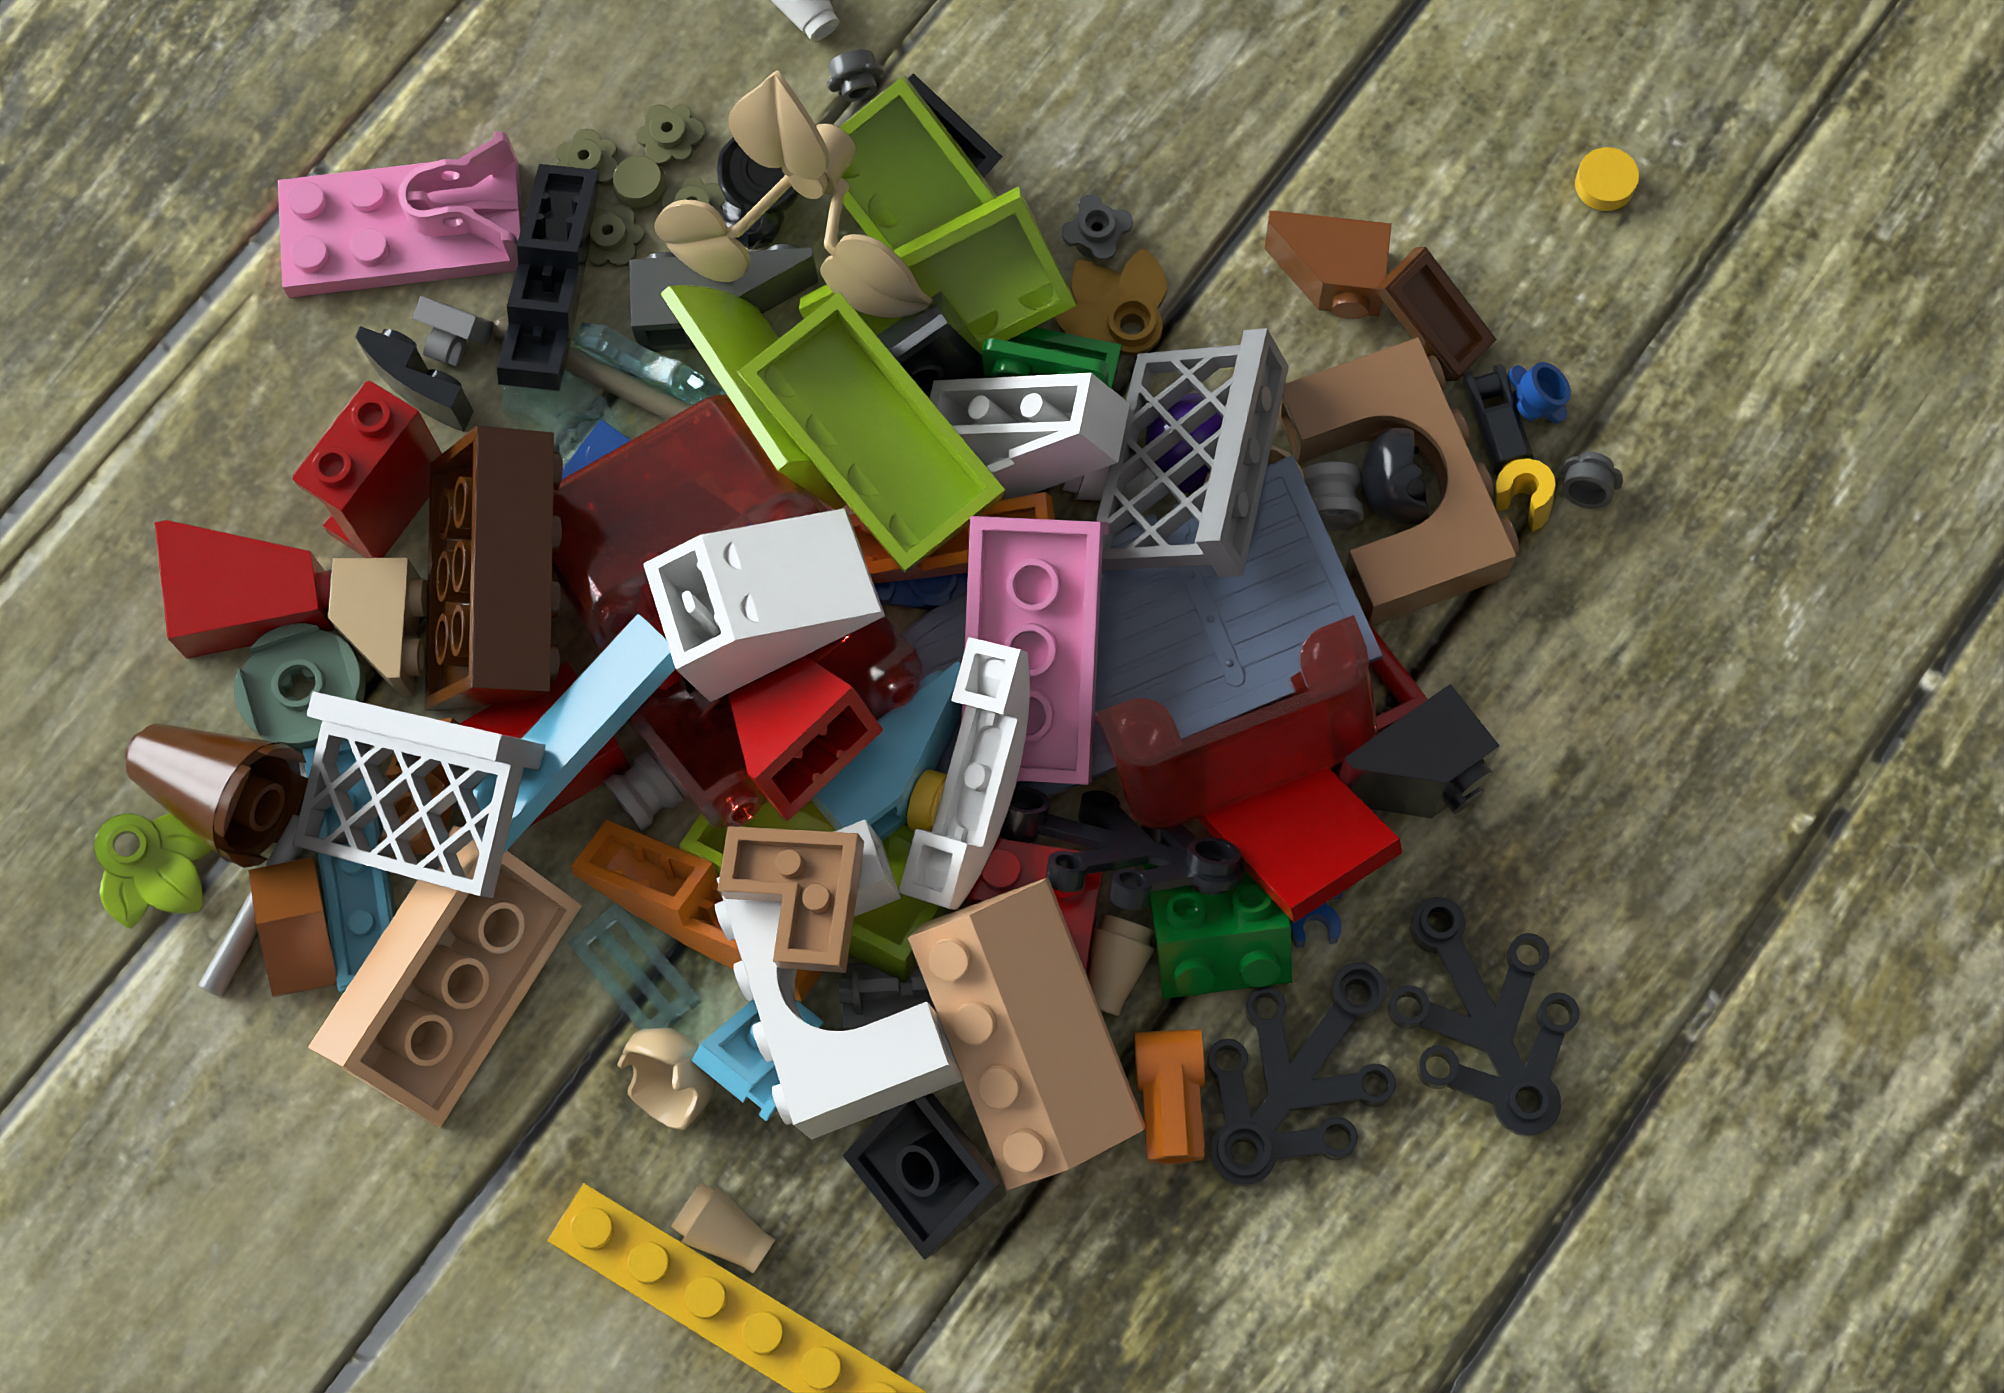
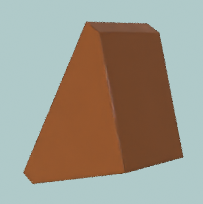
(292, 927)

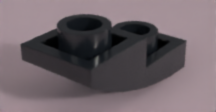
(403, 369)

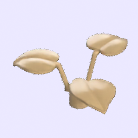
(776, 134)

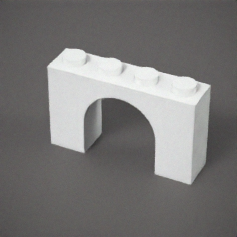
(822, 1073)

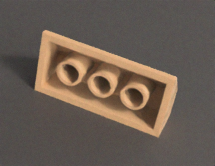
(444, 984)
(1026, 1033)

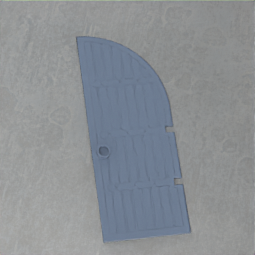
(1196, 638)

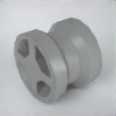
(1334, 493)
(643, 790)

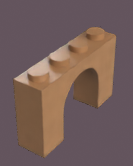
(1464, 539)

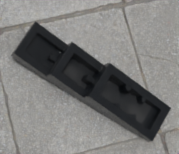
(548, 277)

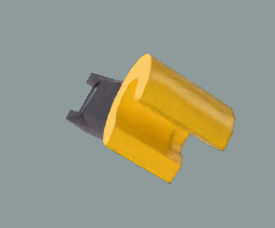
(1509, 446)

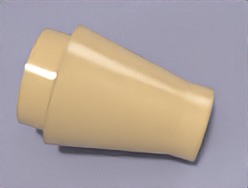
(1117, 960)
(721, 1228)

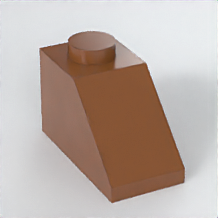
(1332, 259)

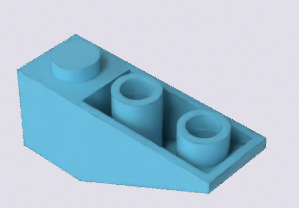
(883, 775)

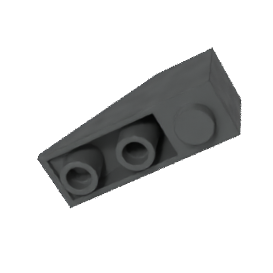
(769, 281)

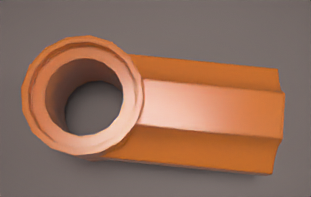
(1171, 1078)

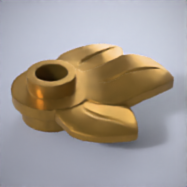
(1113, 299)

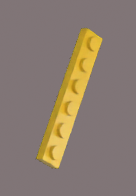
(715, 1302)

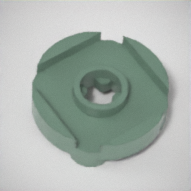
(270, 671)

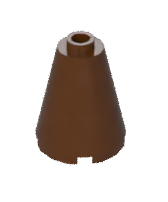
(220, 786)

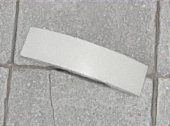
(980, 776)

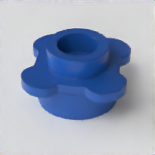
(1540, 392)

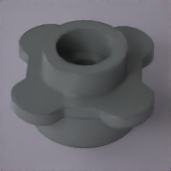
(1100, 244)

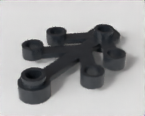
(1119, 842)
(1488, 1025)
(1291, 1084)

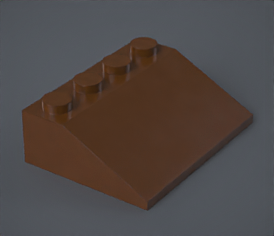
(492, 569)

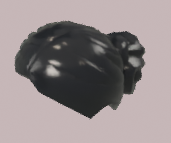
(743, 186)

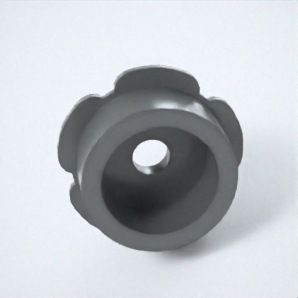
(855, 75)
(1590, 480)

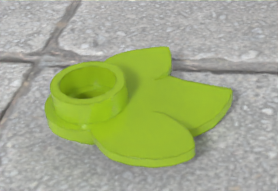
(156, 874)

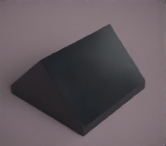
(934, 345)
(925, 1173)

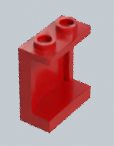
(371, 470)

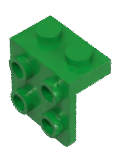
(1051, 353)
(1219, 939)

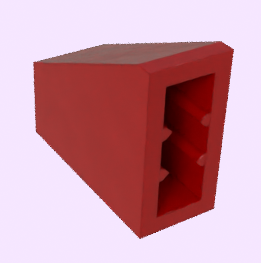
(234, 588)
(799, 731)

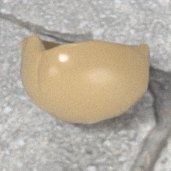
(665, 1077)

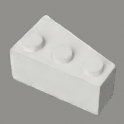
(1036, 427)

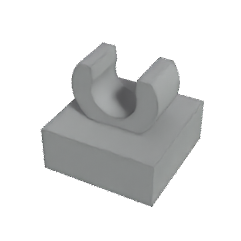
(450, 330)

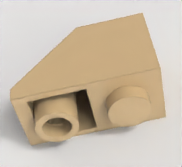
(378, 613)

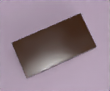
(1435, 312)

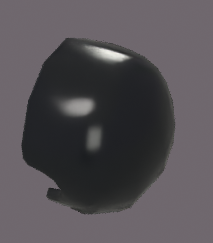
(1392, 480)

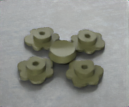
(639, 178)

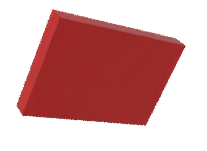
(1305, 840)

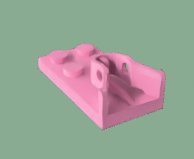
(402, 223)
(1040, 593)

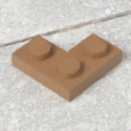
(811, 876)

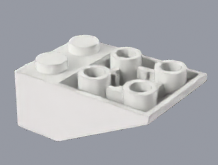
(760, 597)

